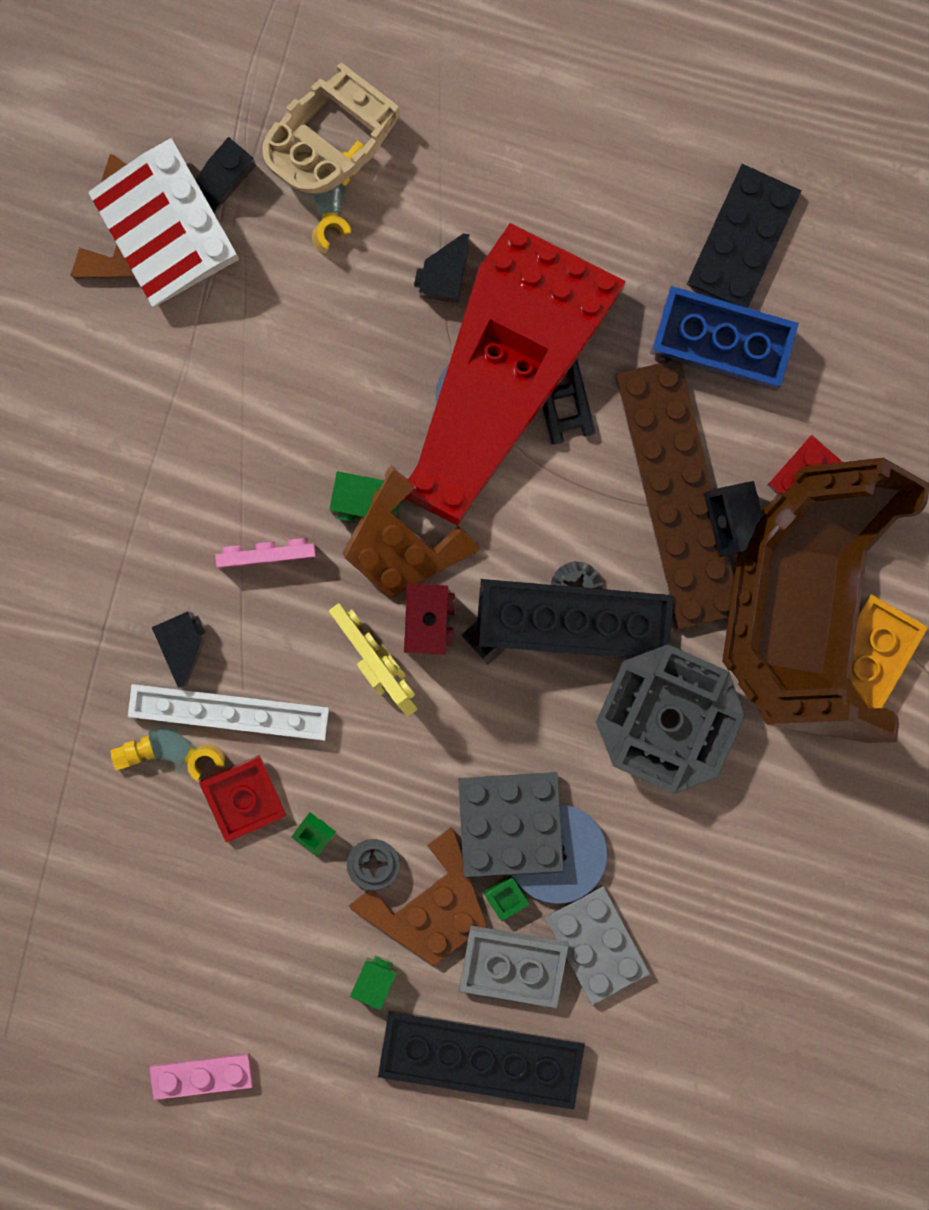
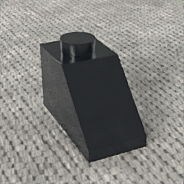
(224, 173)
(444, 271)
(733, 516)
(181, 644)

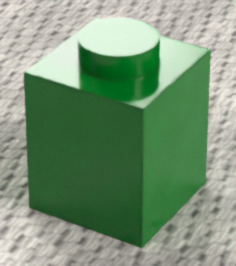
(374, 982)

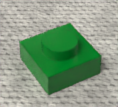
(313, 834)
(506, 898)

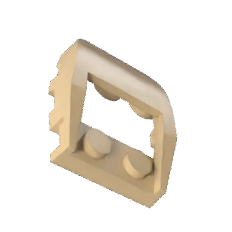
(307, 159)

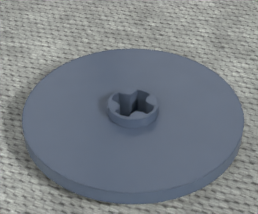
(582, 867)

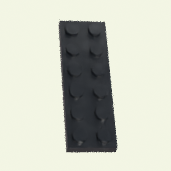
(571, 619)
(481, 1059)

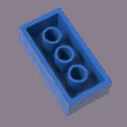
(724, 338)

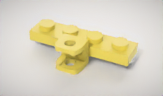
(377, 662)

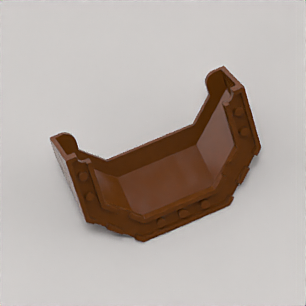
(802, 597)

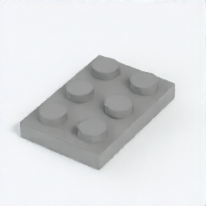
(597, 945)
(513, 966)

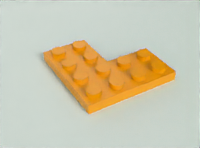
(882, 649)

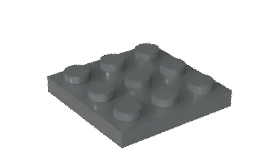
(510, 825)

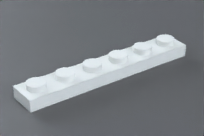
(228, 712)

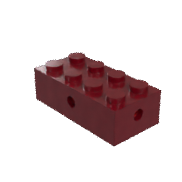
(428, 618)

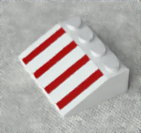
(162, 223)

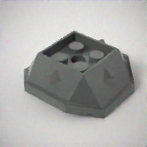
(706, 723)

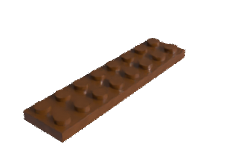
(674, 489)

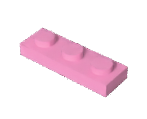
(265, 553)
(201, 1076)

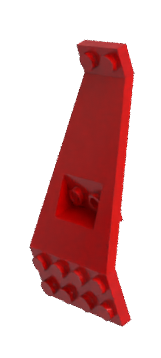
(534, 313)

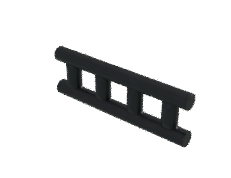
(584, 417)

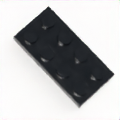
(744, 236)

